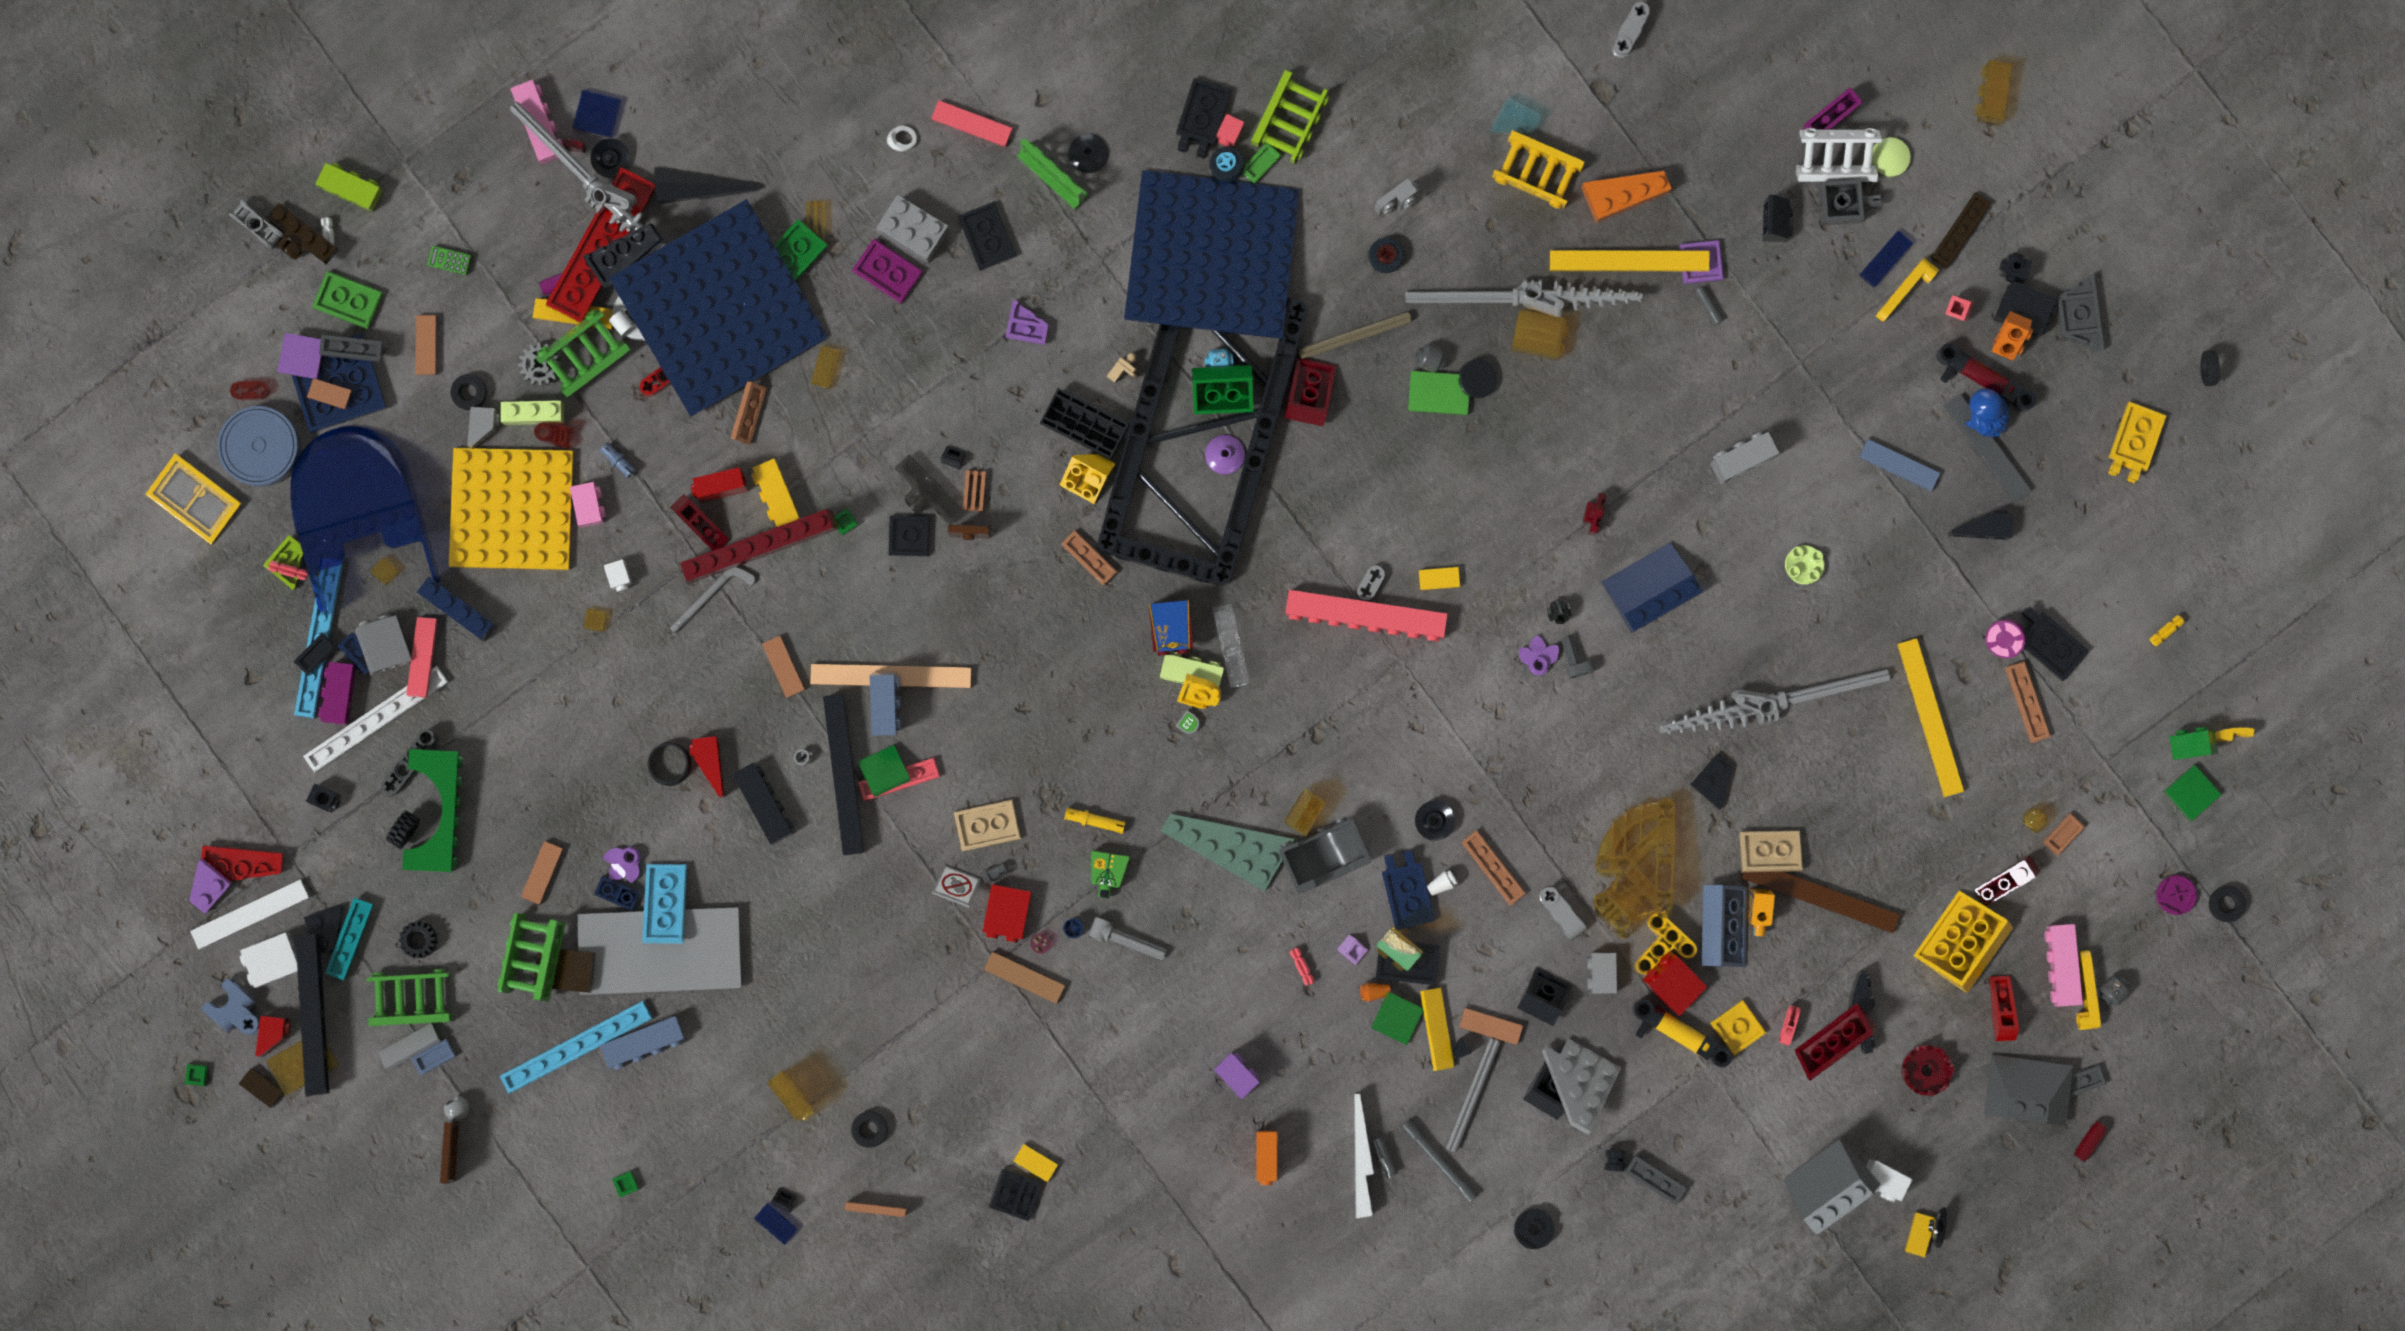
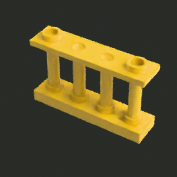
(1536, 150)

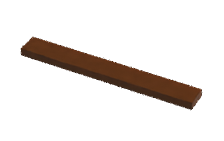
(1825, 898)

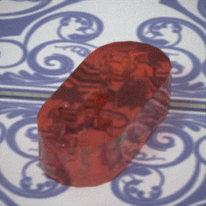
(249, 385)

